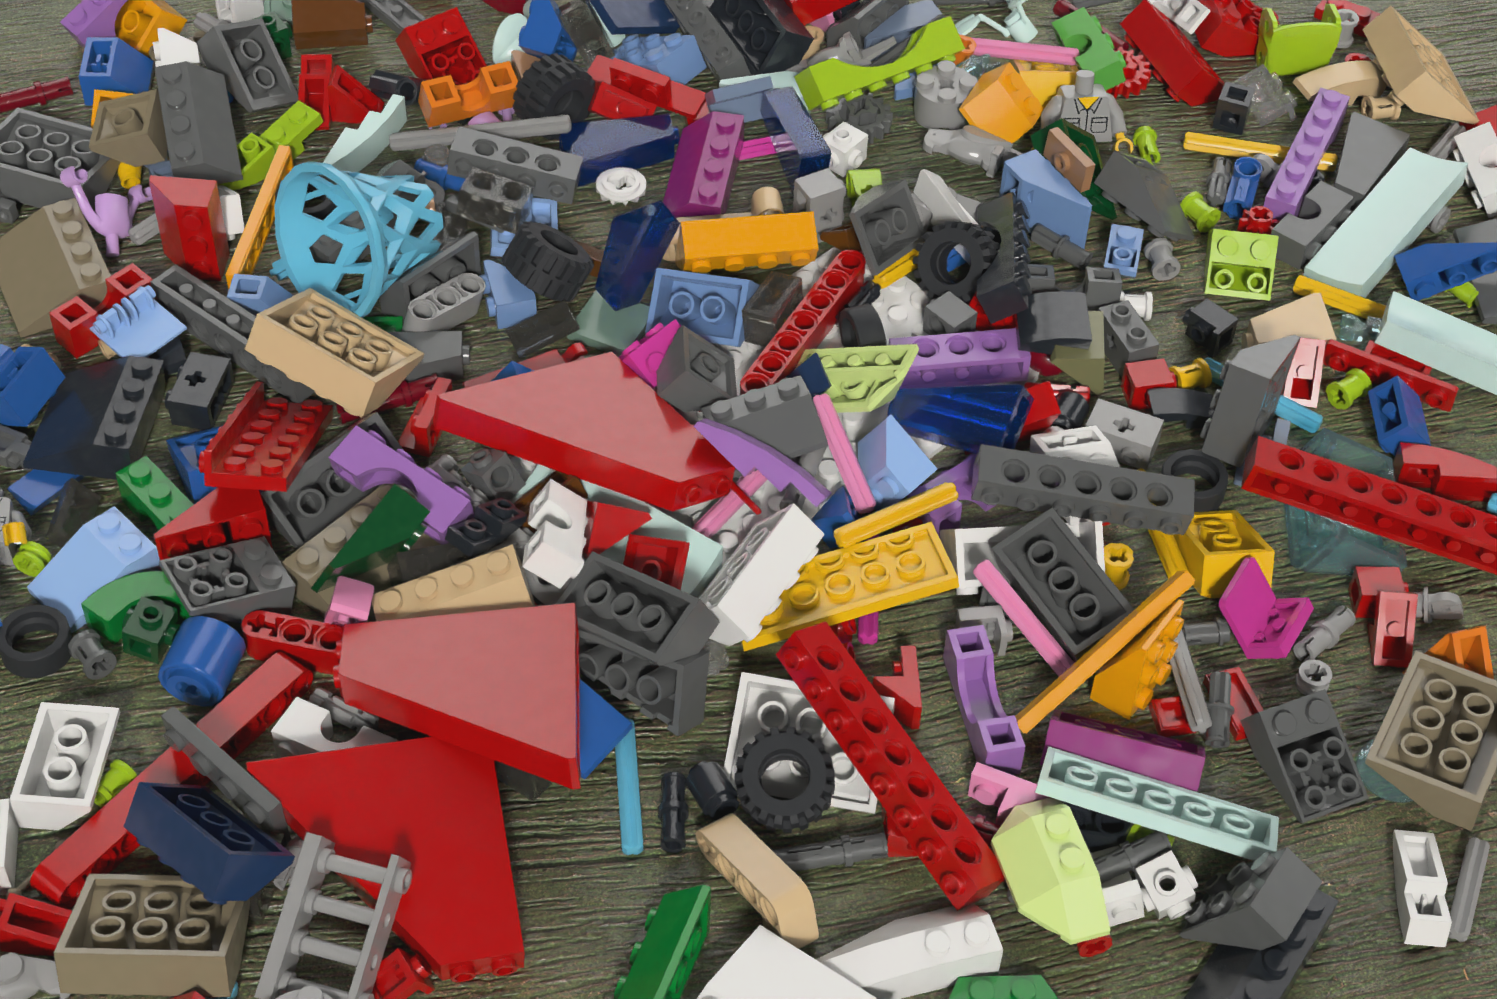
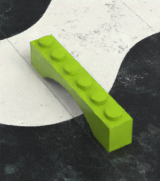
(834, 80)

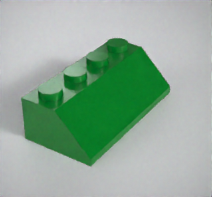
(670, 947)

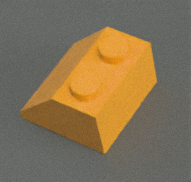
(139, 22)
(1002, 104)

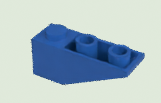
(1444, 265)

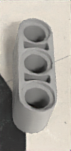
(445, 305)

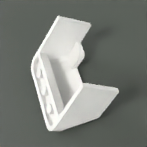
(973, 545)

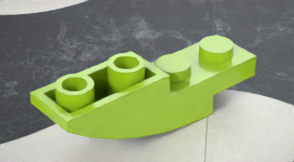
(258, 152)

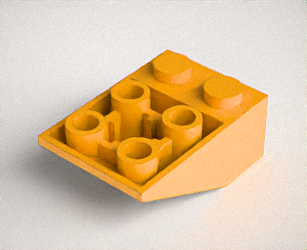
(1134, 671)

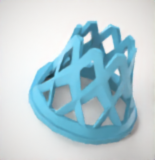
(376, 204)

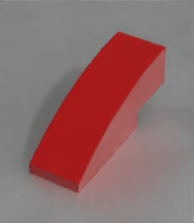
(313, 84)
(1445, 472)
(30, 925)

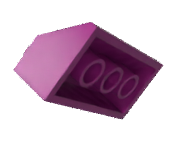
(705, 165)
(1127, 749)

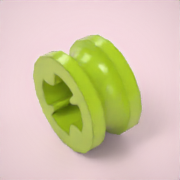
(31, 558)

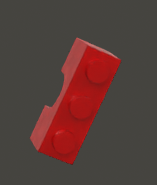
(75, 317)

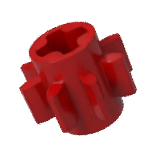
(1257, 220)

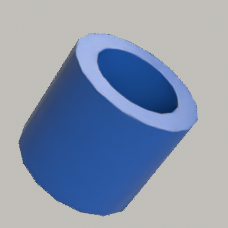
(201, 661)

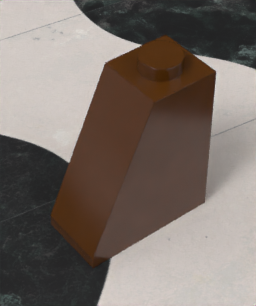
(330, 23)

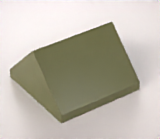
(1085, 364)

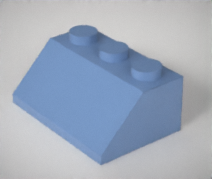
(701, 303)

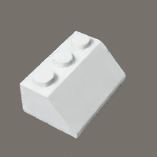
(62, 764)

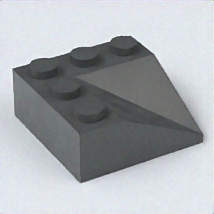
(1247, 398)

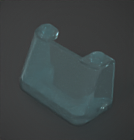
(1331, 546)

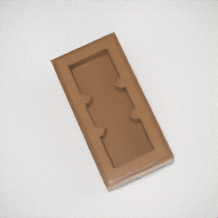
(1069, 159)

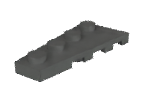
(231, 779)

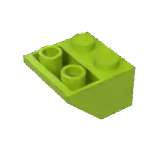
(1240, 264)

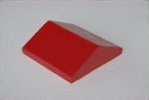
(657, 558)

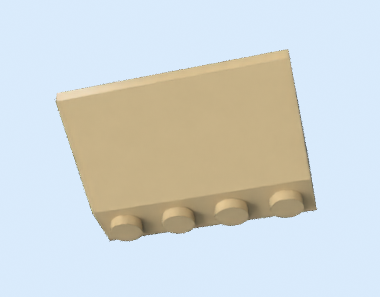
(1416, 69)
(332, 351)
(475, 585)

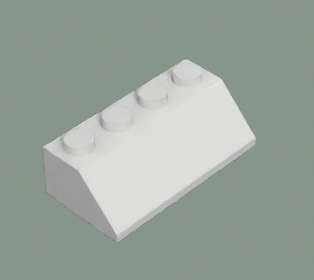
(759, 573)

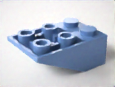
(669, 55)
(1047, 196)

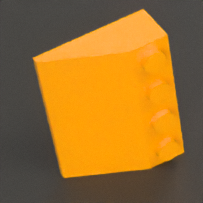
(747, 242)

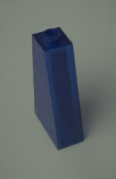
(794, 134)
(620, 143)
(634, 252)
(964, 415)

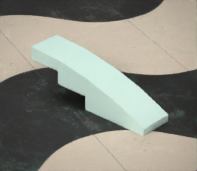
(361, 146)

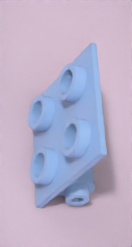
(138, 325)

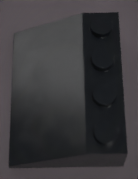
(99, 418)

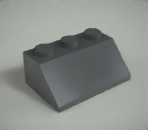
(863, 20)
(449, 261)
(775, 415)

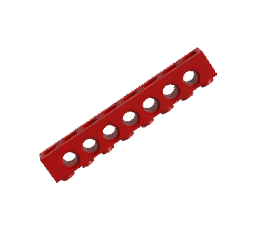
(1372, 503)
(891, 765)

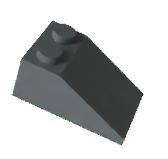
(249, 64)
(886, 224)

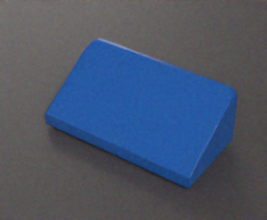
(39, 488)

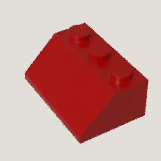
(191, 224)

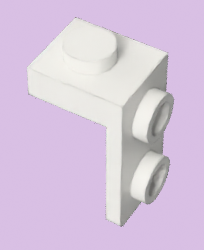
(1121, 896)

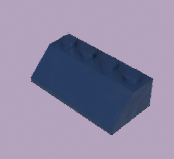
(205, 840)

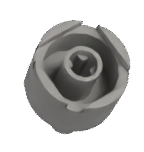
(940, 95)

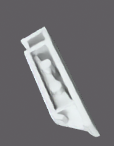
(941, 202)

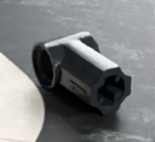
(387, 83)

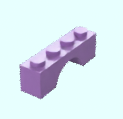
(92, 19)
(368, 462)
(971, 672)

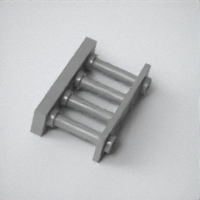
(306, 899)

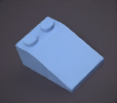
(91, 559)

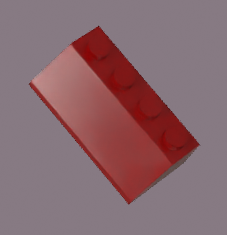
(1172, 56)

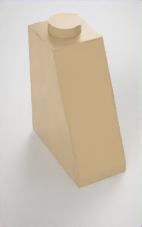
(1302, 317)

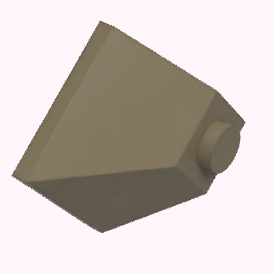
(130, 129)

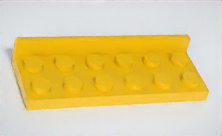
(861, 582)

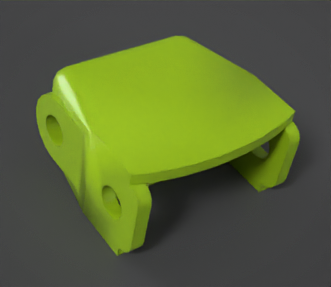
(1298, 46)

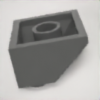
(695, 373)

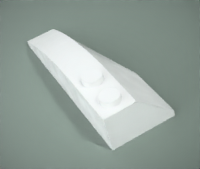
(920, 953)

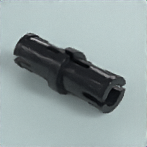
(673, 812)

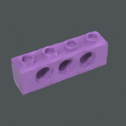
(965, 359)

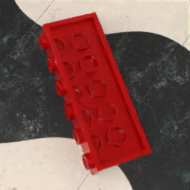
(264, 442)

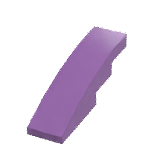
(750, 454)

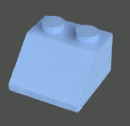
(892, 463)

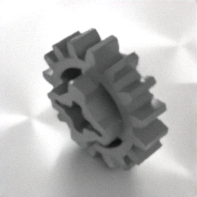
(864, 114)

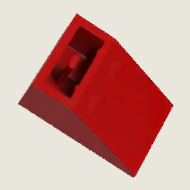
(1230, 27)
(441, 48)
(215, 521)

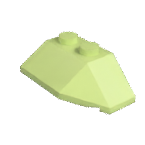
(864, 375)
(1051, 870)

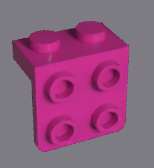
(647, 354)
(1258, 619)

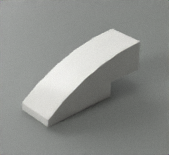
(1420, 889)

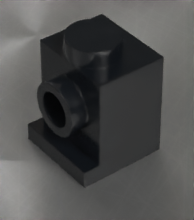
(1233, 108)
(1210, 326)

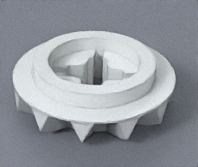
(612, 179)

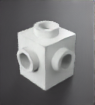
(847, 148)
(1166, 872)

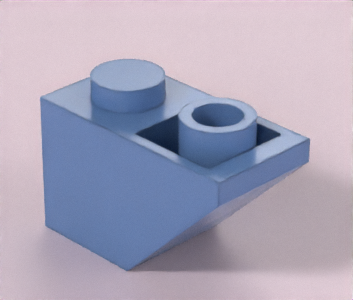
(1124, 249)
(256, 292)
(507, 297)

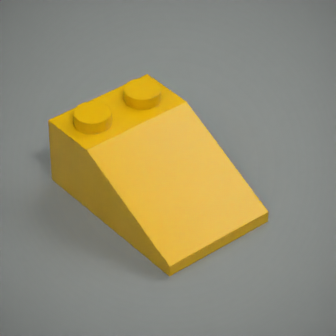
(1045, 78)
(1216, 548)

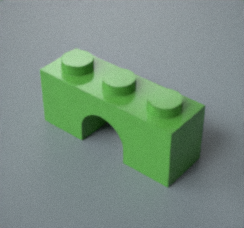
(1095, 49)

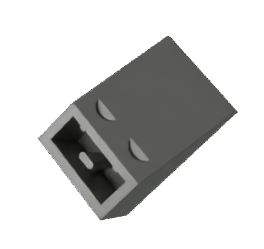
(1145, 195)
(231, 581)
(1306, 756)
(1253, 902)

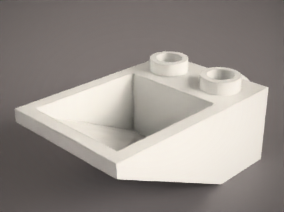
(1079, 444)

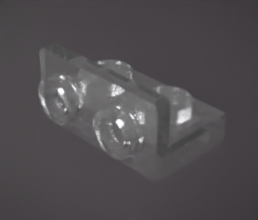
(1269, 99)

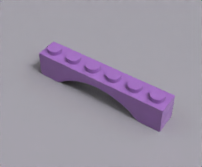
(1306, 152)

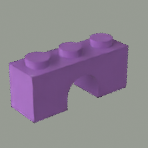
(949, 515)

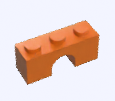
(446, 102)

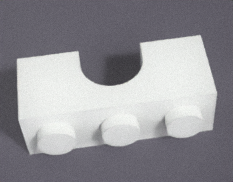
(1479, 150)
(559, 540)
(308, 729)

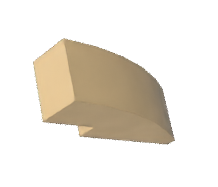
(1347, 78)

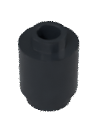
(1073, 410)
(712, 789)

